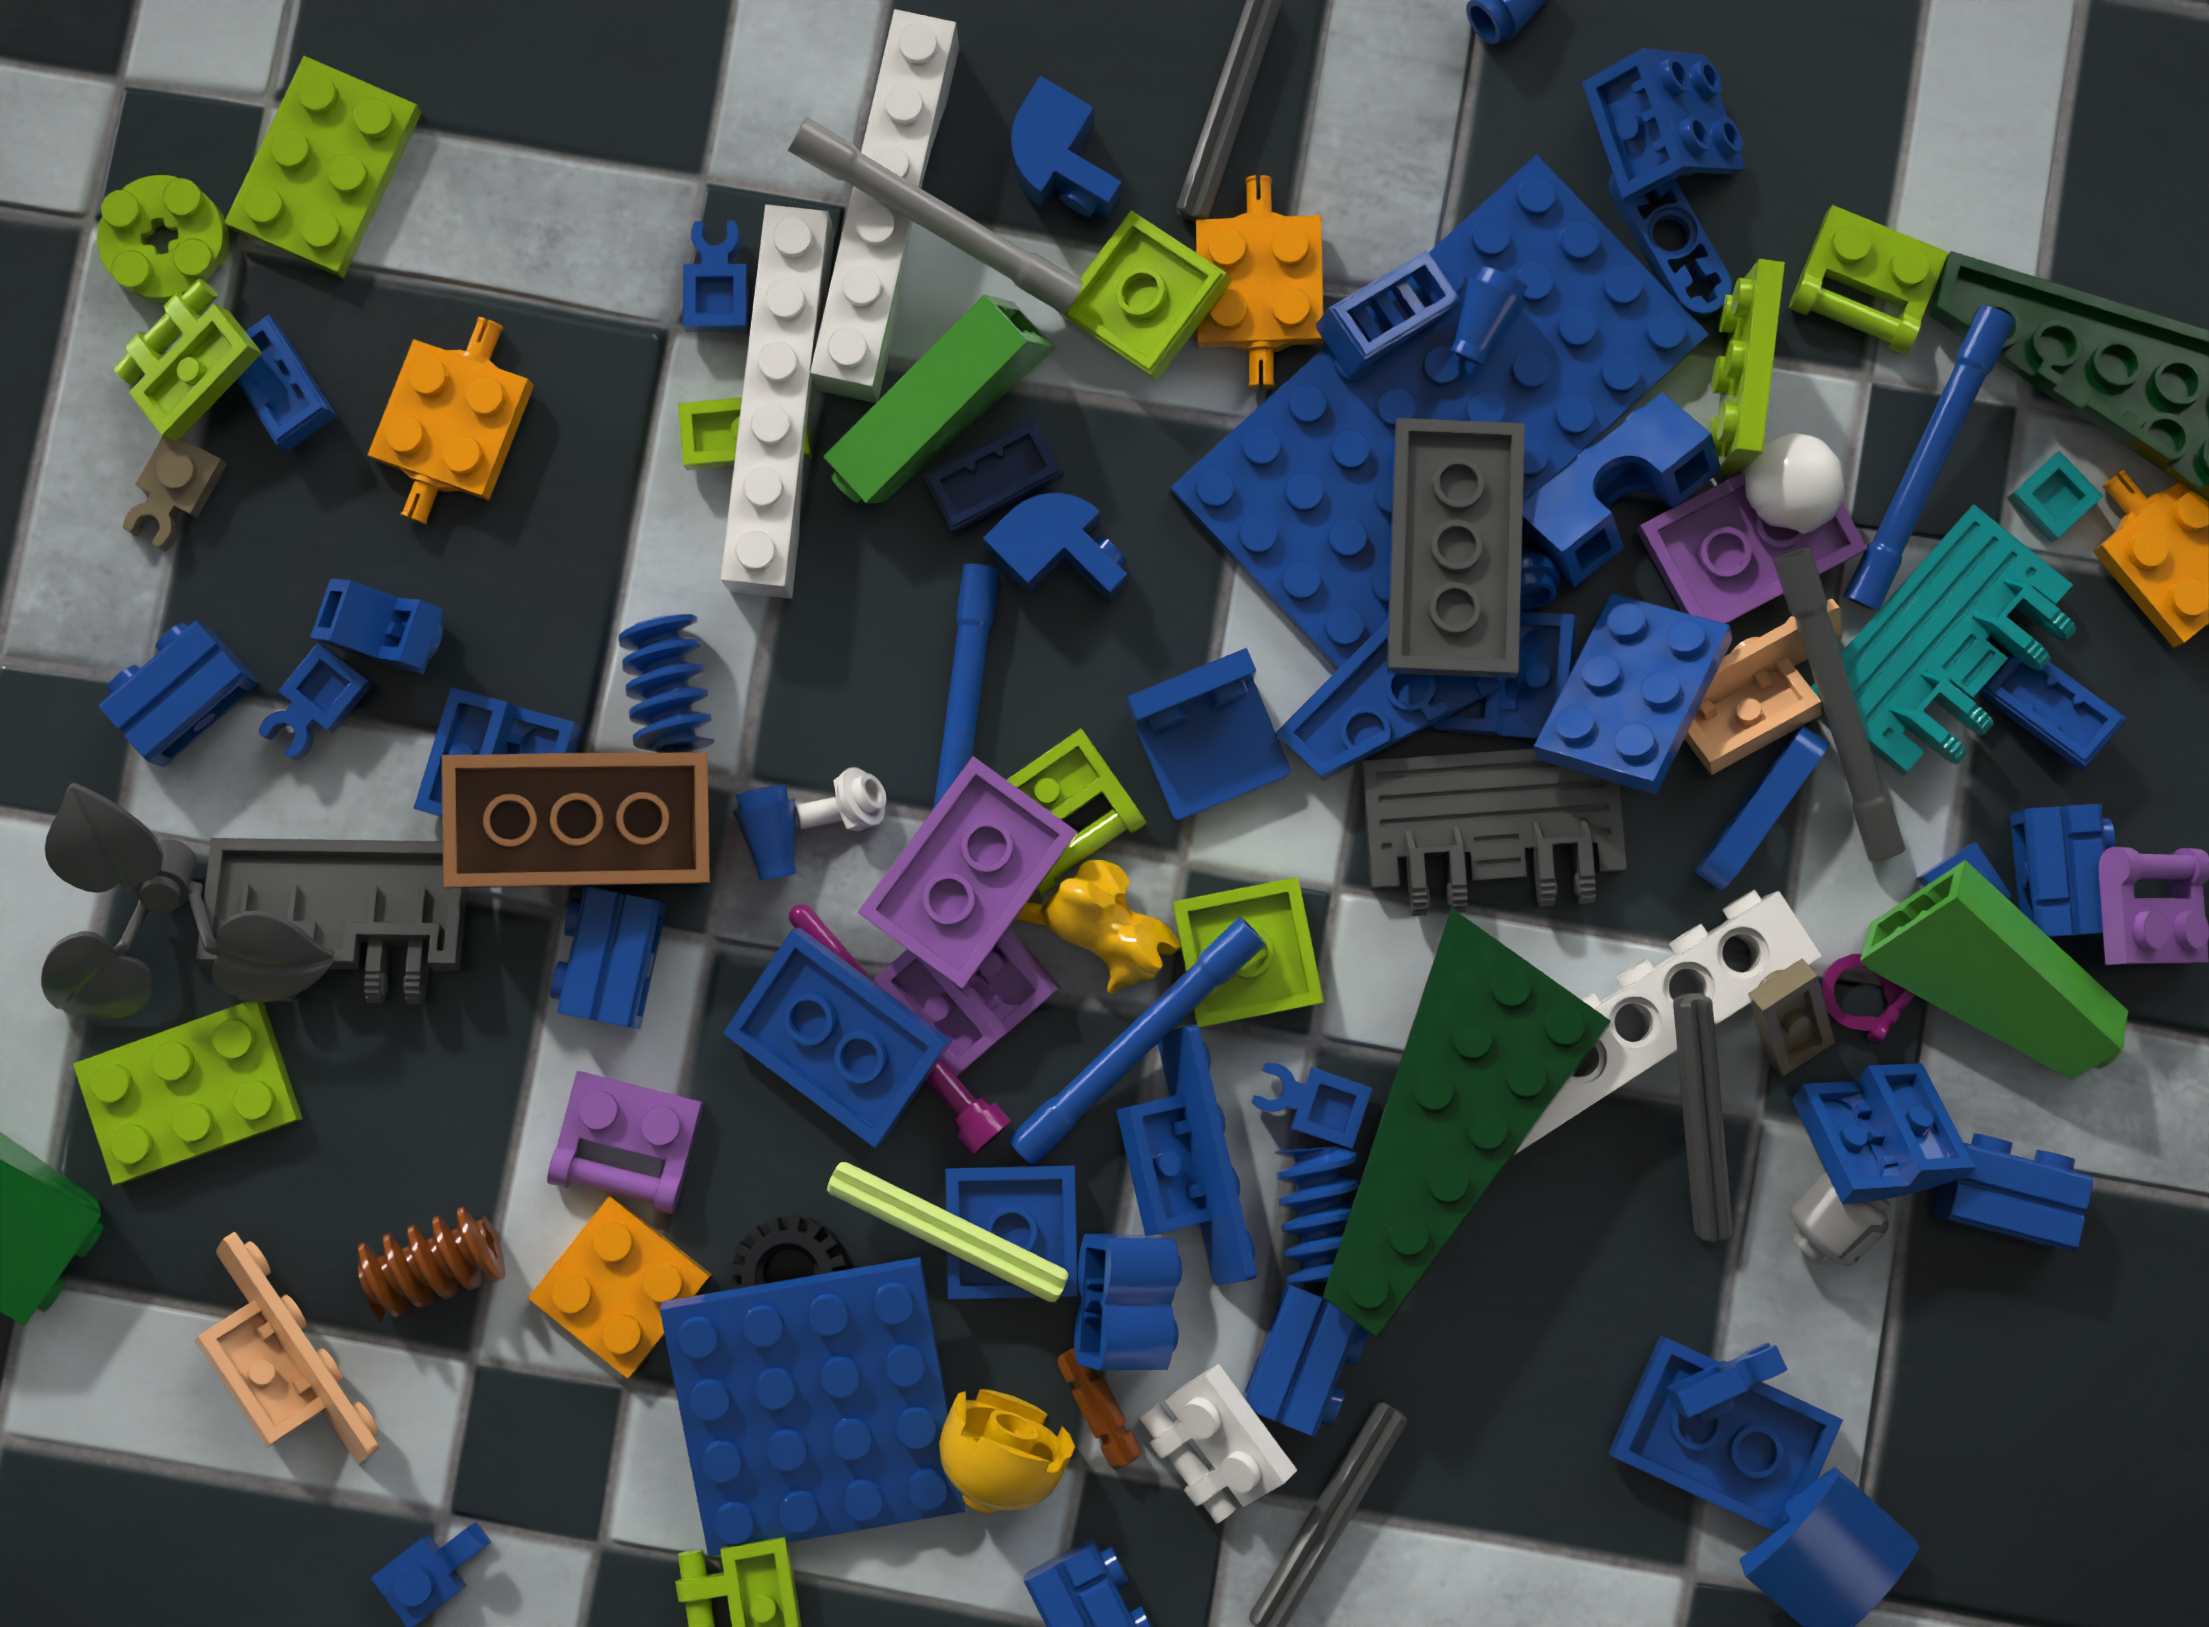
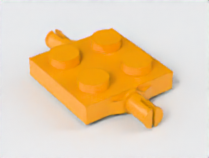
(1274, 281)
(451, 420)
(2161, 555)

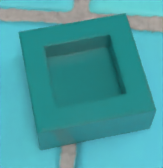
(2055, 496)

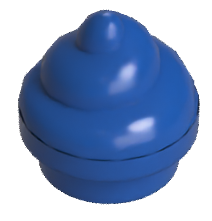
(1538, 579)

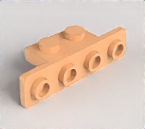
(1756, 696)
(273, 1365)

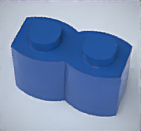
(1126, 1302)

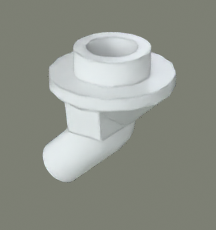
(852, 803)

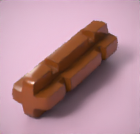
(1100, 1411)

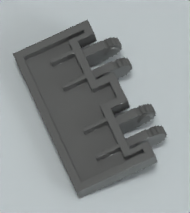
(1492, 812)
(345, 897)

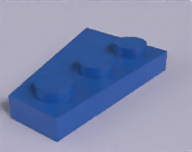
(1370, 709)

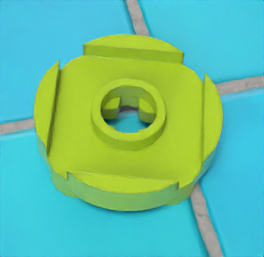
(133, 216)

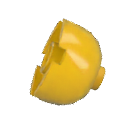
(1002, 1452)

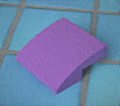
(989, 1007)

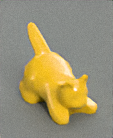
(1095, 916)

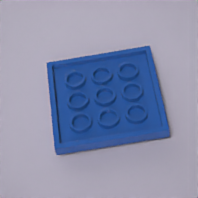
(812, 1404)

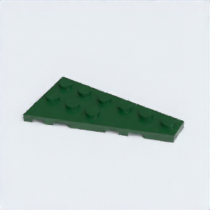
(2102, 359)
(1472, 1084)

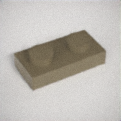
(1791, 1016)

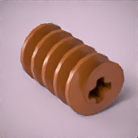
(429, 1264)

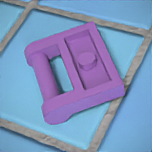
(2154, 928)
(629, 1120)

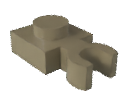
(177, 479)

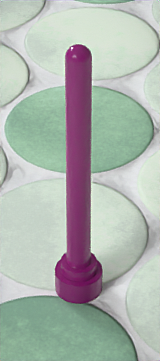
(975, 1118)

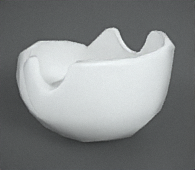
(1795, 483)

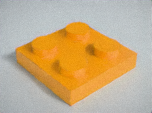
(614, 1283)

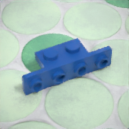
(1184, 1161)

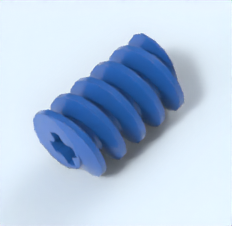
(664, 684)
(1319, 1207)

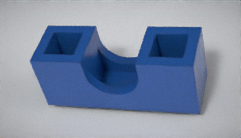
(1652, 452)

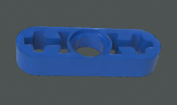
(1704, 268)
(1761, 807)

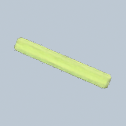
(947, 1231)

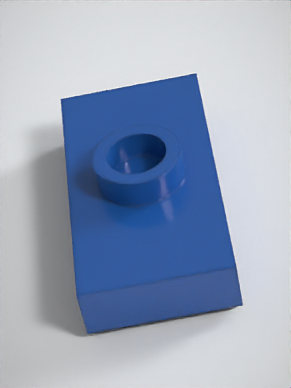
(283, 388)
(2054, 709)

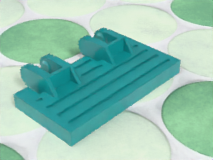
(1934, 637)

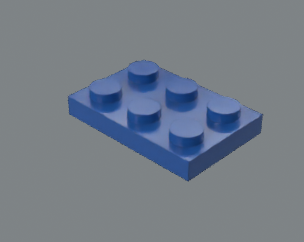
(1633, 693)
(837, 1037)
(1740, 1460)

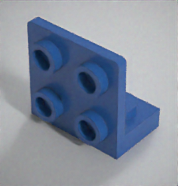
(1662, 119)
(1208, 735)

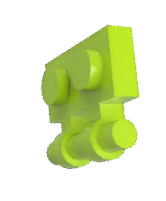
(195, 369)
(754, 1578)

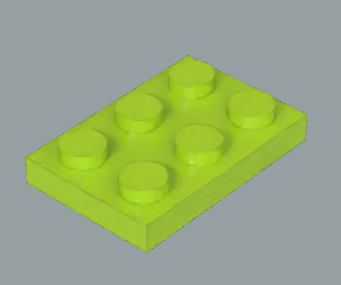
(323, 167)
(1746, 369)
(187, 1091)

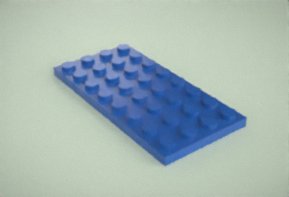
(1310, 473)

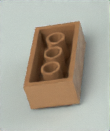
(575, 819)

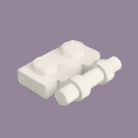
(1229, 1436)

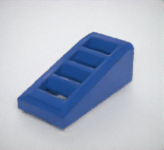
(1356, 337)

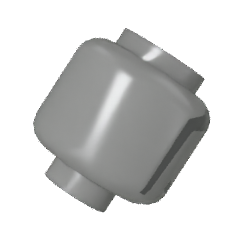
(1836, 1229)

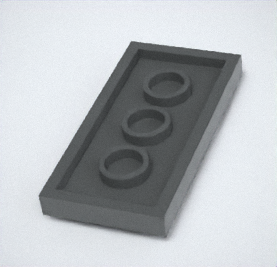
(1456, 548)

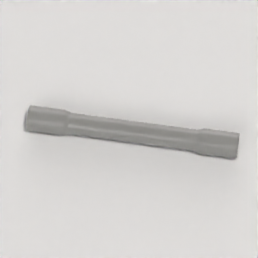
(846, 163)

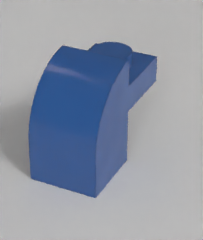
(1045, 151)
(1052, 529)
(379, 625)

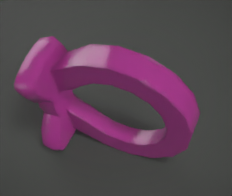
(1876, 1027)

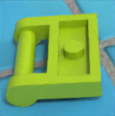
(1873, 262)
(1067, 781)

